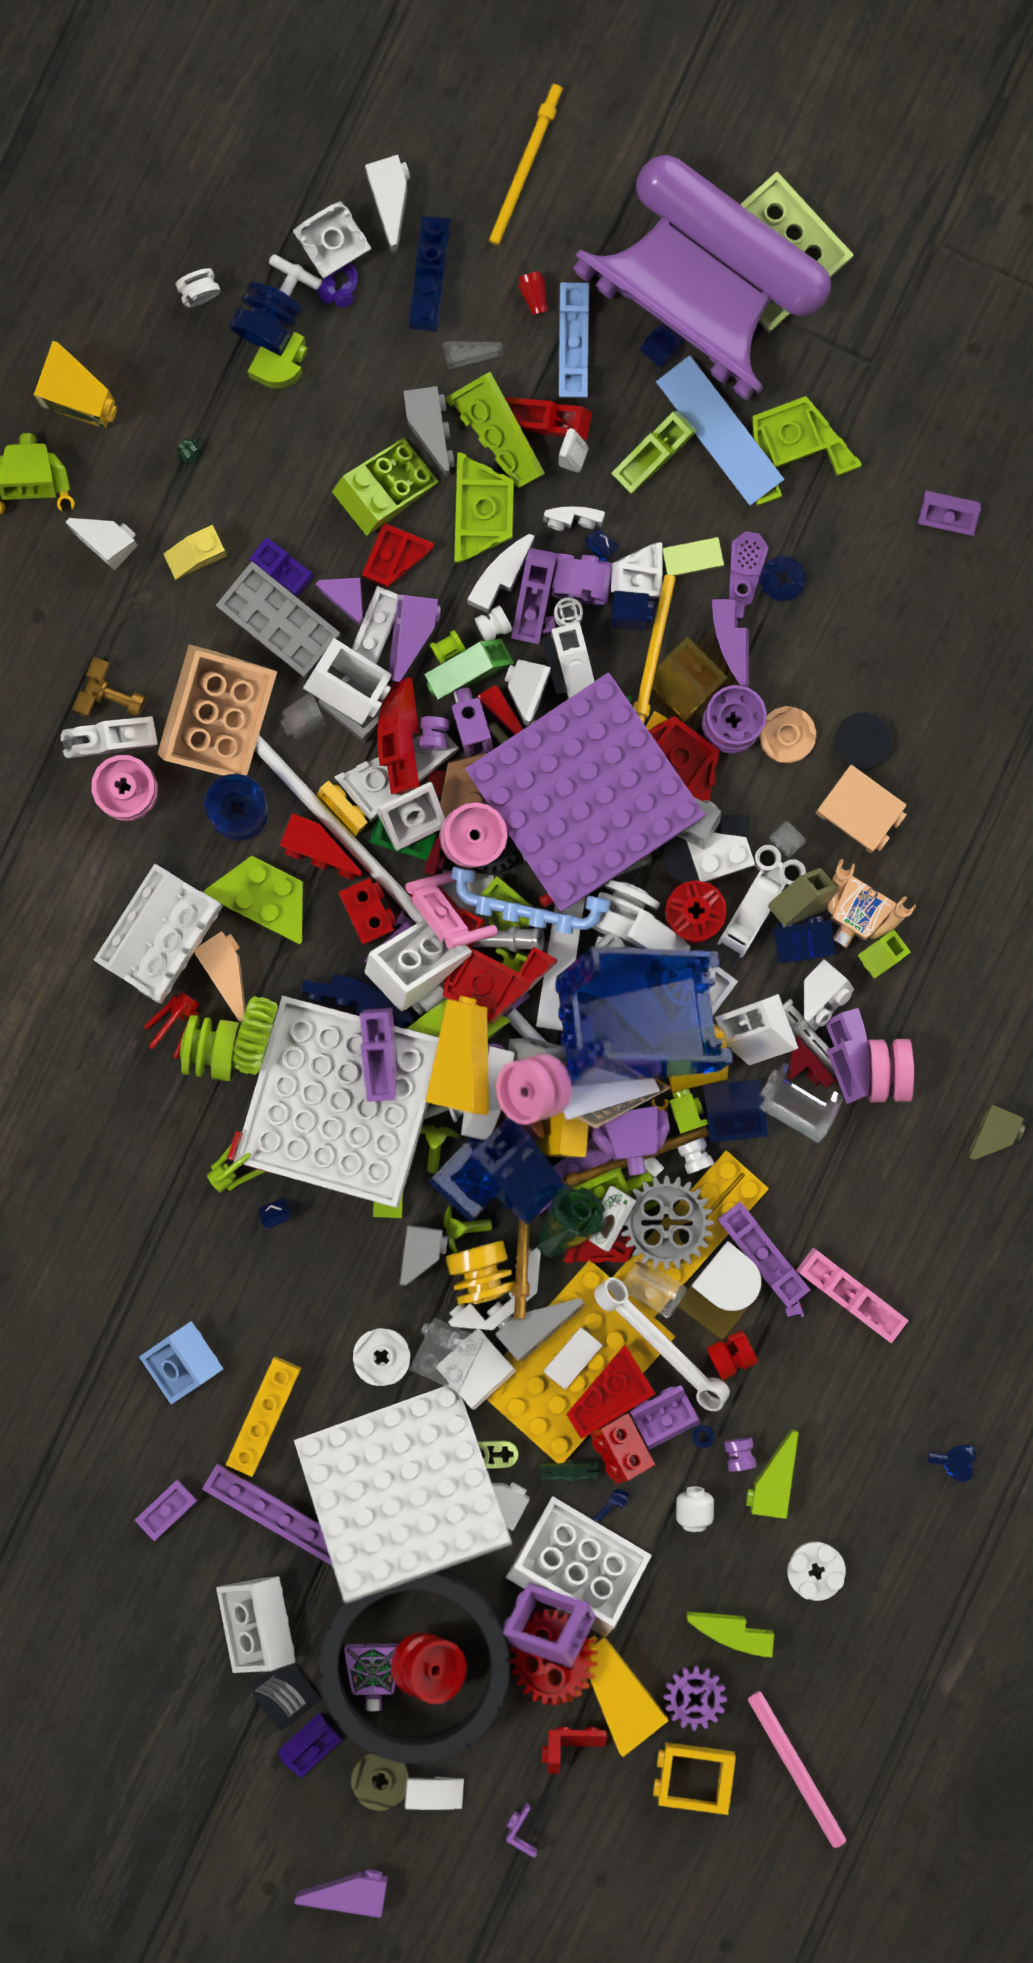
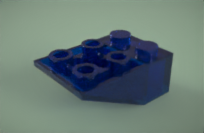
(515, 1170)

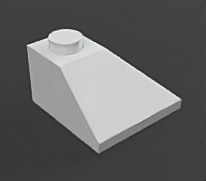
(105, 539)
(526, 687)

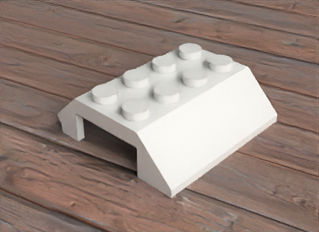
(158, 933)

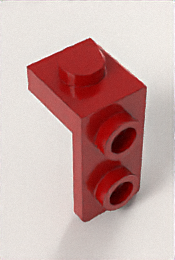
(567, 1737)

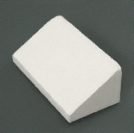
(572, 1358)

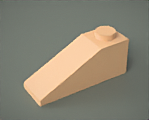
(223, 965)

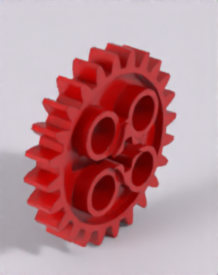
(544, 1680)

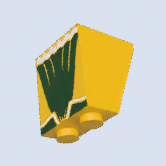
(73, 390)

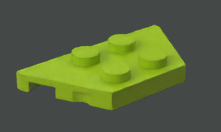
(482, 508)
(263, 896)

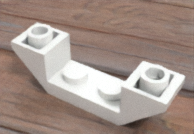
(470, 1317)

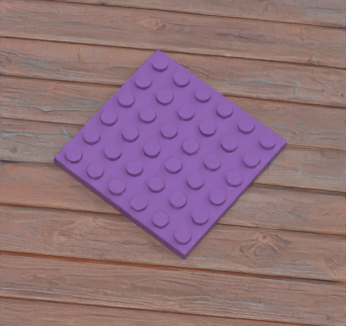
(585, 792)

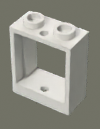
(340, 694)

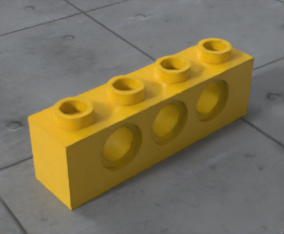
(263, 1416)

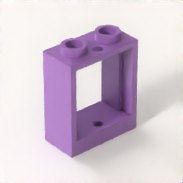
(572, 1636)

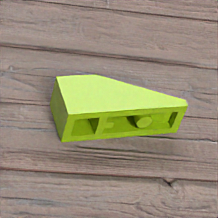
(773, 1485)

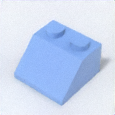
(181, 1362)

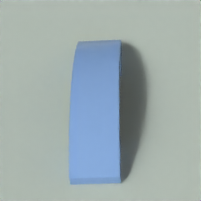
(573, 340)

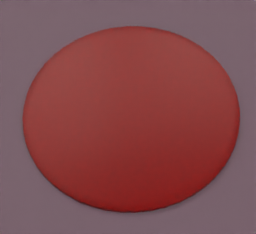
(437, 779)

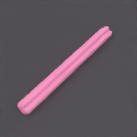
(797, 1769)

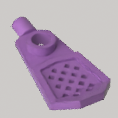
(745, 575)

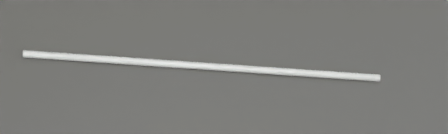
(378, 872)

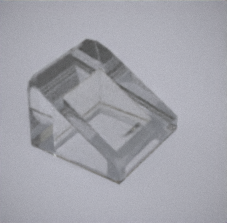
(787, 839)

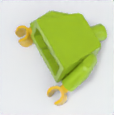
(31, 473)

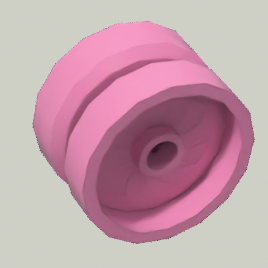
(112, 776)
(484, 822)
(891, 1071)
(533, 1088)

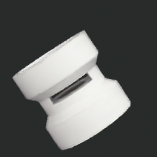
(568, 616)
(493, 624)
(695, 1155)

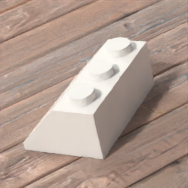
(256, 1625)

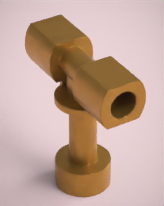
(97, 690)

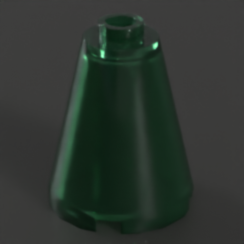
(570, 1221)

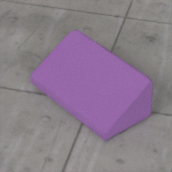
(949, 513)

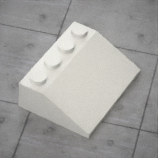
(580, 1561)

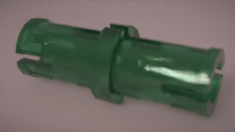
(570, 1471)

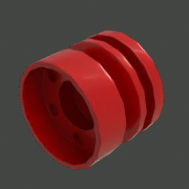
(683, 923)

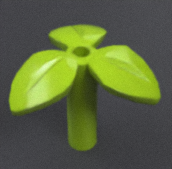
(435, 1138)
(456, 1228)

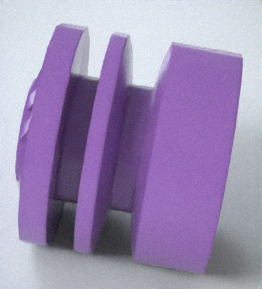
(745, 708)

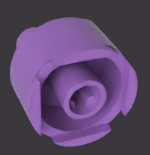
(582, 579)

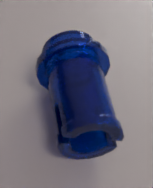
(703, 1443)

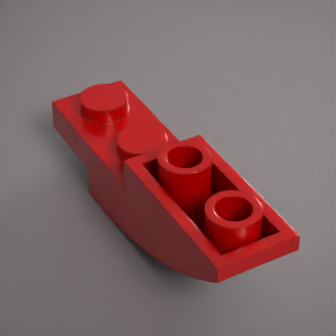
(395, 742)

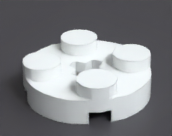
(397, 1354)
(831, 1578)

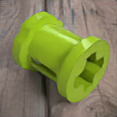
(447, 647)

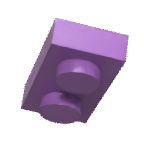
(165, 1510)

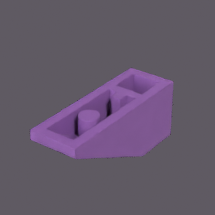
(534, 595)
(412, 627)
(354, 1893)

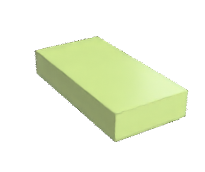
(693, 557)

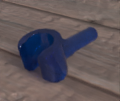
(617, 1498)

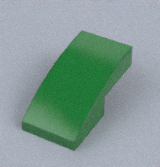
(418, 849)

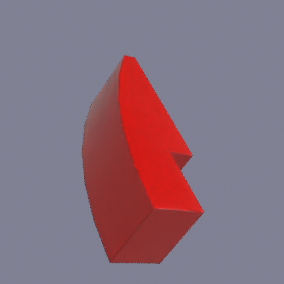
(549, 418)

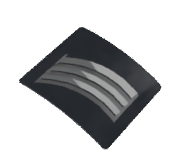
(284, 1695)

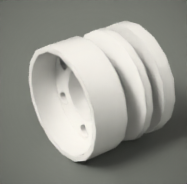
(623, 909)

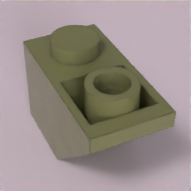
(803, 897)

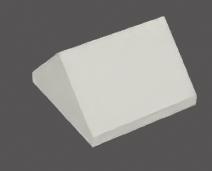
(412, 816)

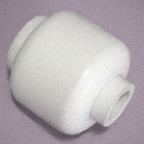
(695, 1509)

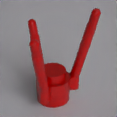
(182, 1008)

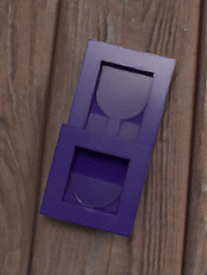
(281, 567)

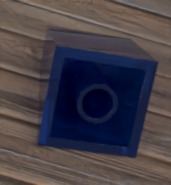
(460, 1184)

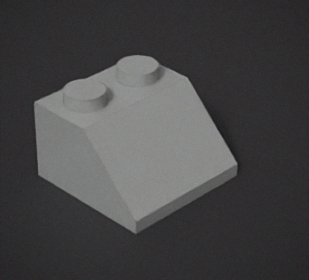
(421, 1250)

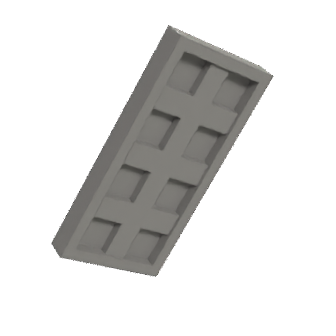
(277, 619)

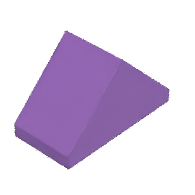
(345, 595)

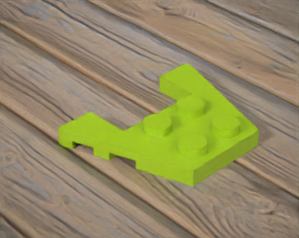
(795, 433)

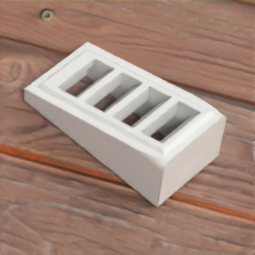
(572, 451)

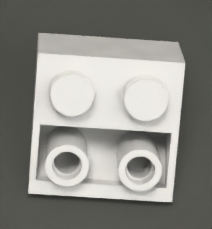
(758, 1030)

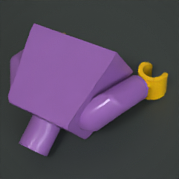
(633, 1135)

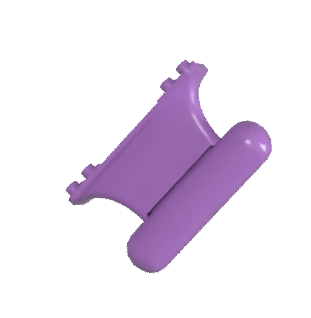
(706, 269)

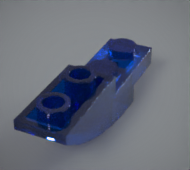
(429, 273)
(350, 990)

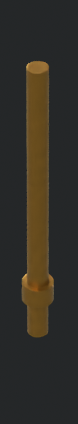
(669, 1144)
(521, 1288)

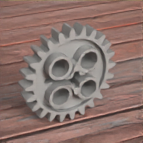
(666, 1249)

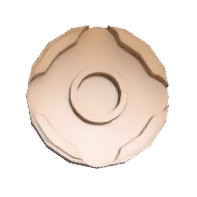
(788, 735)

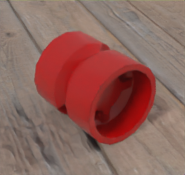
(723, 1361)

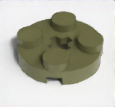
(365, 1788)

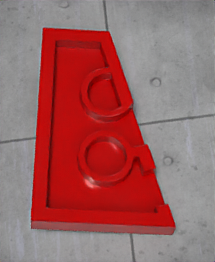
(610, 1395)

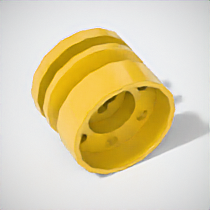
(480, 1272)

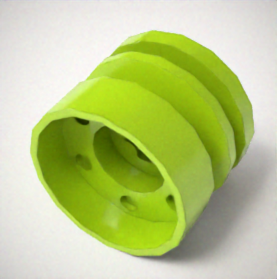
(209, 1047)

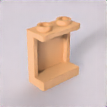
(862, 809)

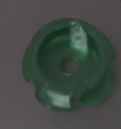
(189, 450)

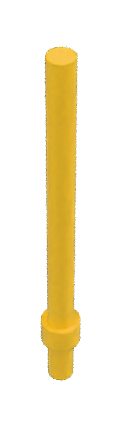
(546, 114)
(642, 707)

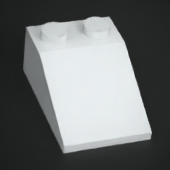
(413, 964)

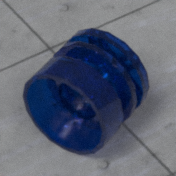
(268, 312)
(239, 791)

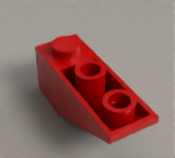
(312, 841)

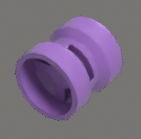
(434, 733)
(740, 1454)

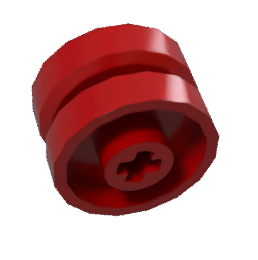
(428, 1667)

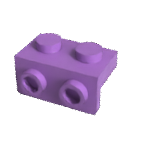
(664, 1416)

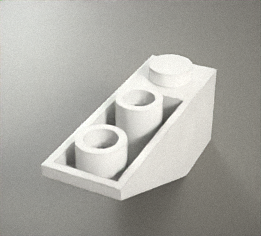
(573, 657)

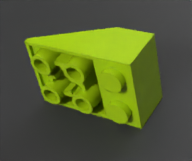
(384, 486)

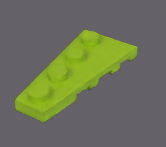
(492, 419)

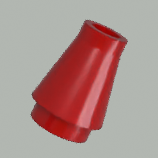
(534, 292)

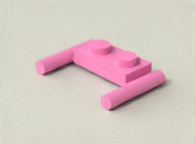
(440, 913)

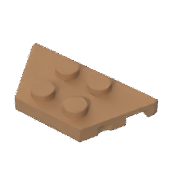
(459, 786)

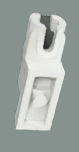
(109, 737)

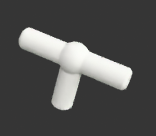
(295, 273)

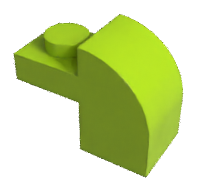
(278, 370)

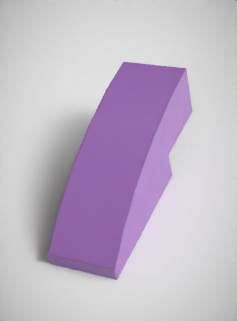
(732, 640)
(379, 1054)
(850, 1054)

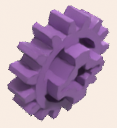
(705, 1688)

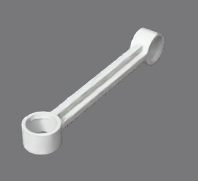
(661, 1344)

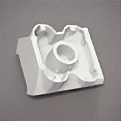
(332, 239)

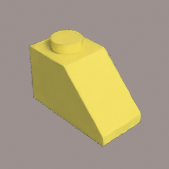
(195, 552)

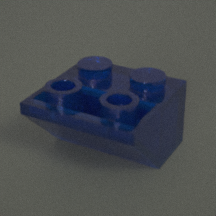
(734, 1111)

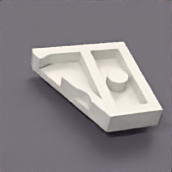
(639, 572)
(721, 856)

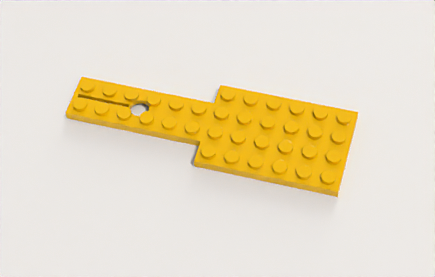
(538, 1402)

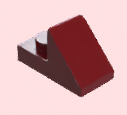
(803, 1058)

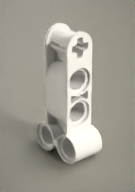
(754, 905)

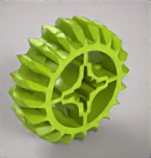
(254, 1035)

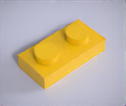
(336, 801)

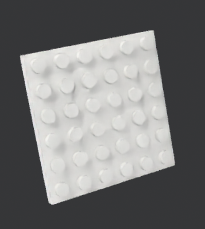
(313, 1108)
(401, 1493)

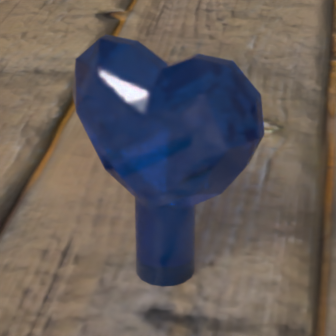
(956, 1462)

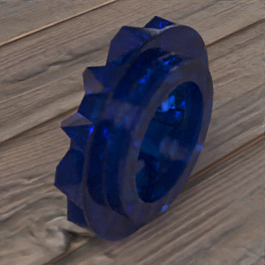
(770, 582)

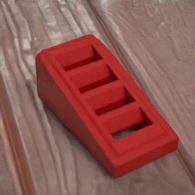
(498, 706)

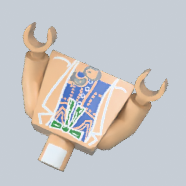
(862, 909)

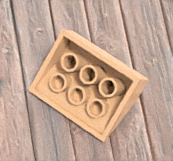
(216, 712)

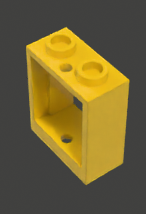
(725, 1779)

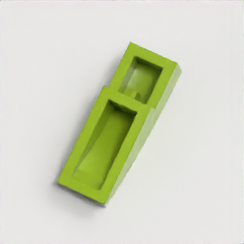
(654, 451)
(732, 1632)

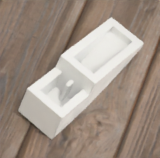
(500, 574)
(652, 934)
(481, 1125)

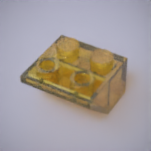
(687, 679)

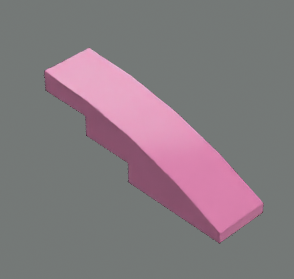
(852, 1295)

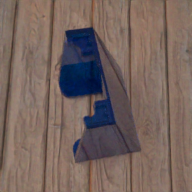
(638, 1015)

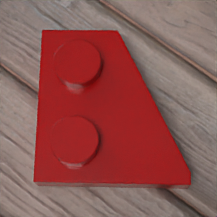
(394, 555)

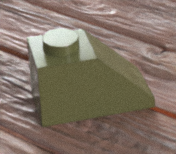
(995, 1132)

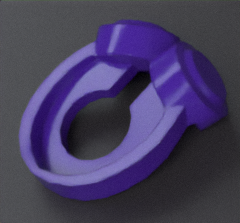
(344, 296)

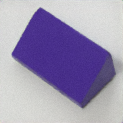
(309, 1745)

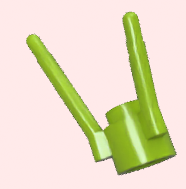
(223, 1175)

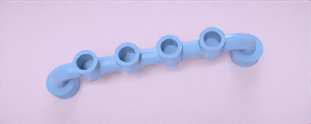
(538, 916)

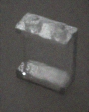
(798, 1107)

